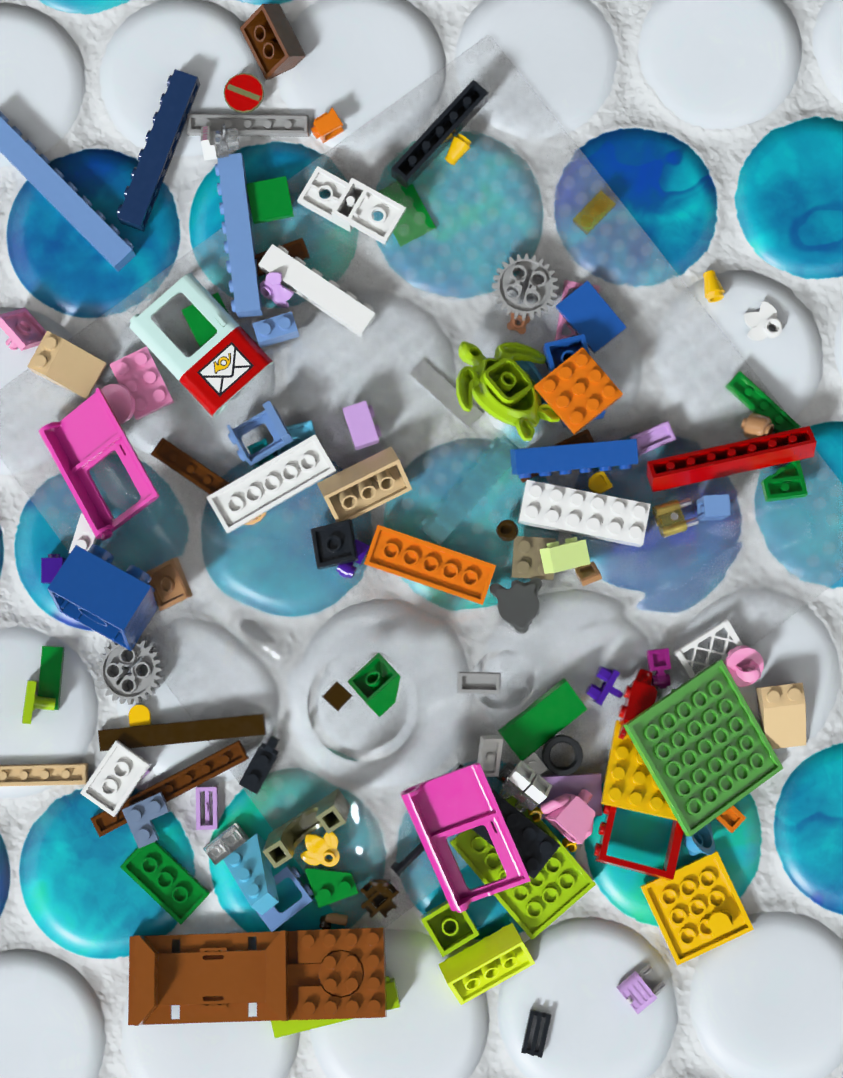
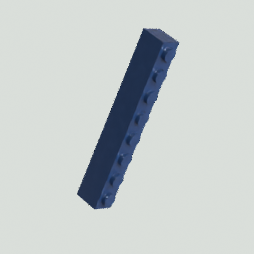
(159, 150)

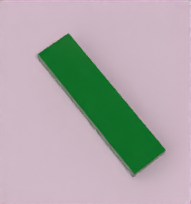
(760, 403)

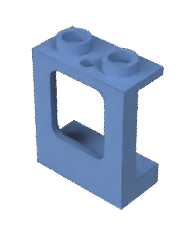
(275, 425)
(273, 917)

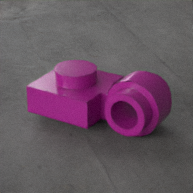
(659, 661)

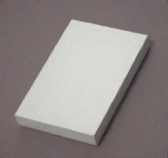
(115, 778)

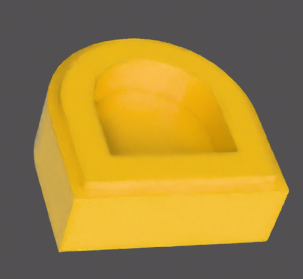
(599, 482)
(139, 716)
(719, 923)

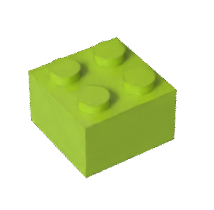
(449, 928)

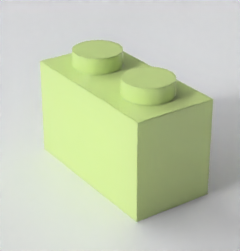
(564, 556)

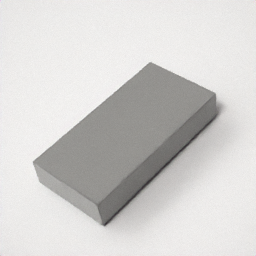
(479, 682)

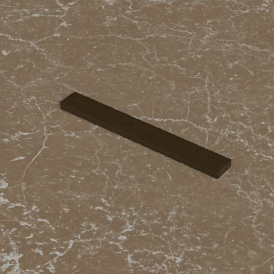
(184, 731)

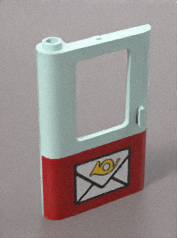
(220, 365)

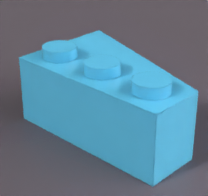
(254, 874)

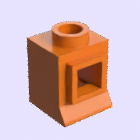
(327, 126)

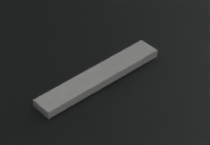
(251, 124)

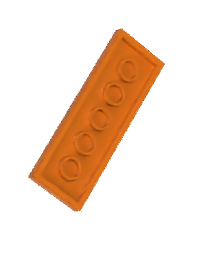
(430, 564)

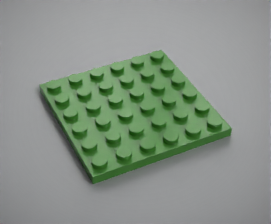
(703, 747)

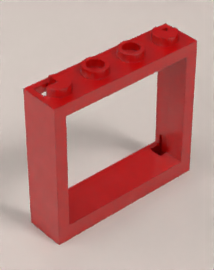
(671, 856)

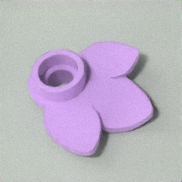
(272, 289)

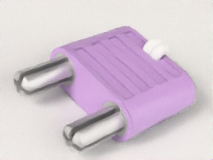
(637, 991)

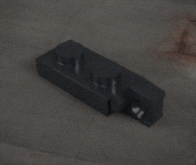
(260, 766)

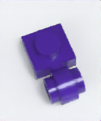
(348, 569)

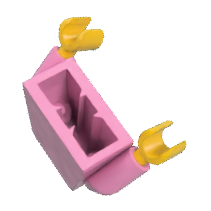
(569, 816)

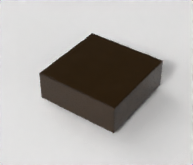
(337, 696)

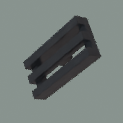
(532, 1051)

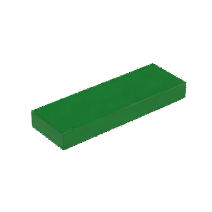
(51, 673)

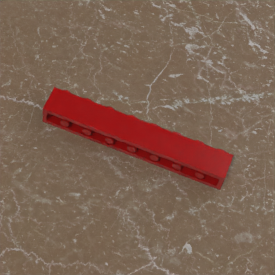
(731, 459)

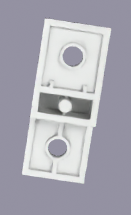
(351, 205)

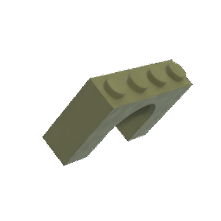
(328, 812)

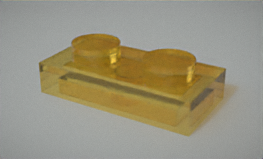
(594, 212)

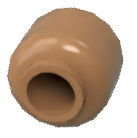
(757, 426)

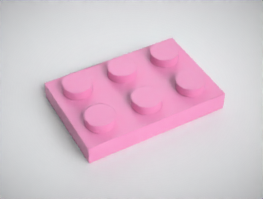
(144, 380)

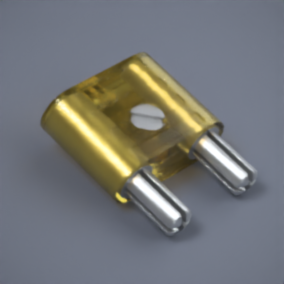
(670, 517)

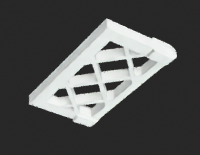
(694, 643)

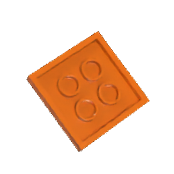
(578, 390)

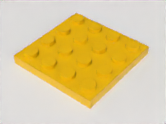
(629, 781)
(688, 901)

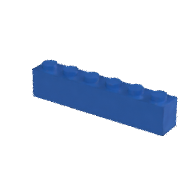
(574, 456)

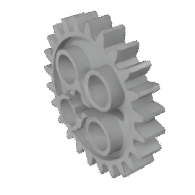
(542, 292)
(142, 684)

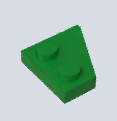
(785, 483)
(331, 885)

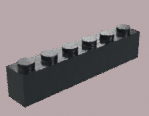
(439, 134)

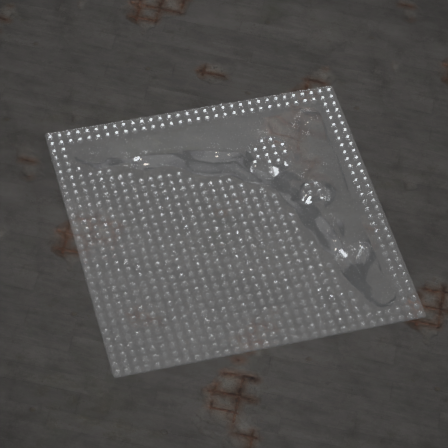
(280, 632)

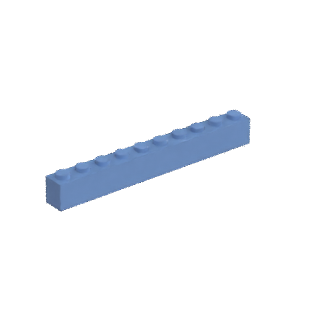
(64, 196)

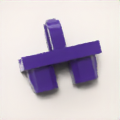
(609, 677)

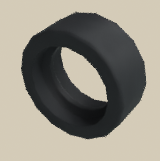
(562, 770)

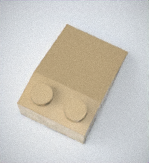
(66, 365)
(783, 714)

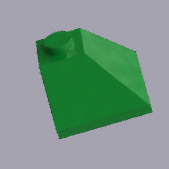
(377, 684)

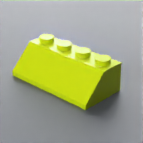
(486, 964)

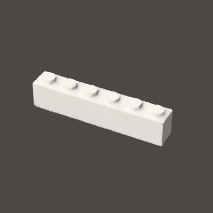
(317, 290)

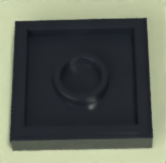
(334, 544)

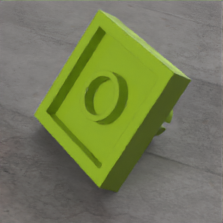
(34, 702)

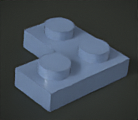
(140, 817)

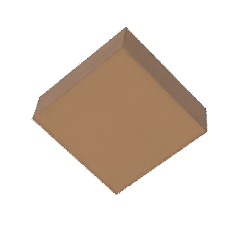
(588, 573)

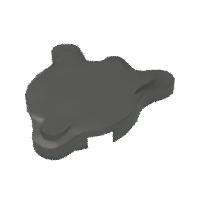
(519, 603)

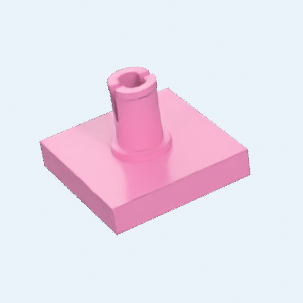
(22, 329)

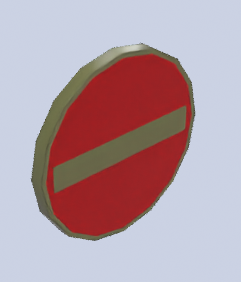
(243, 93)

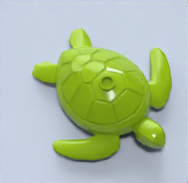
(503, 386)

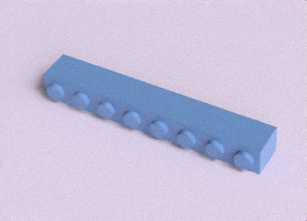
(239, 236)

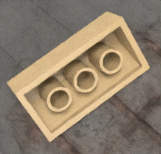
(365, 485)

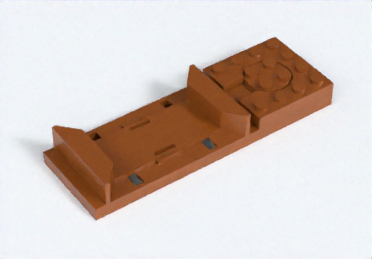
(287, 976)

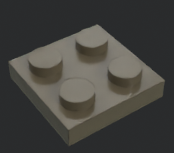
(527, 558)

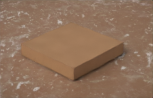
(169, 584)

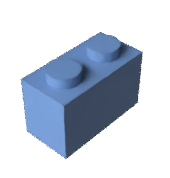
(275, 329)
(714, 507)

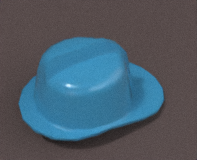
(701, 841)

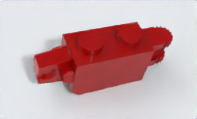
(638, 697)

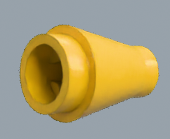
(457, 149)
(712, 287)

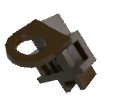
(376, 894)

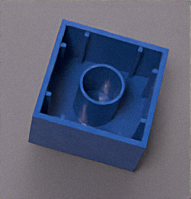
(104, 596)

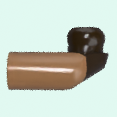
(333, 918)

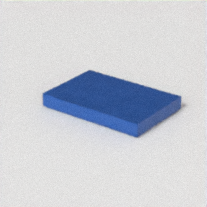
(591, 316)

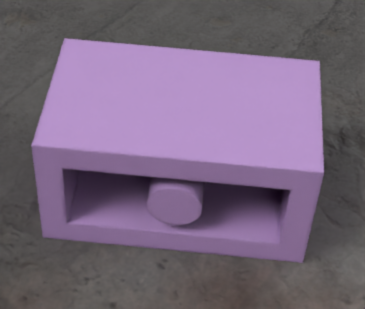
(361, 425)

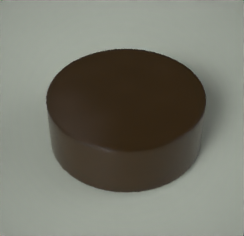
(507, 530)

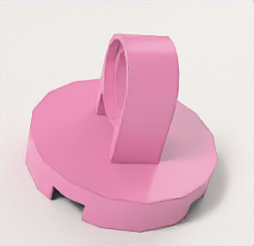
(744, 665)

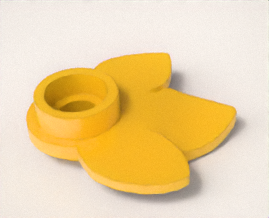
(319, 847)

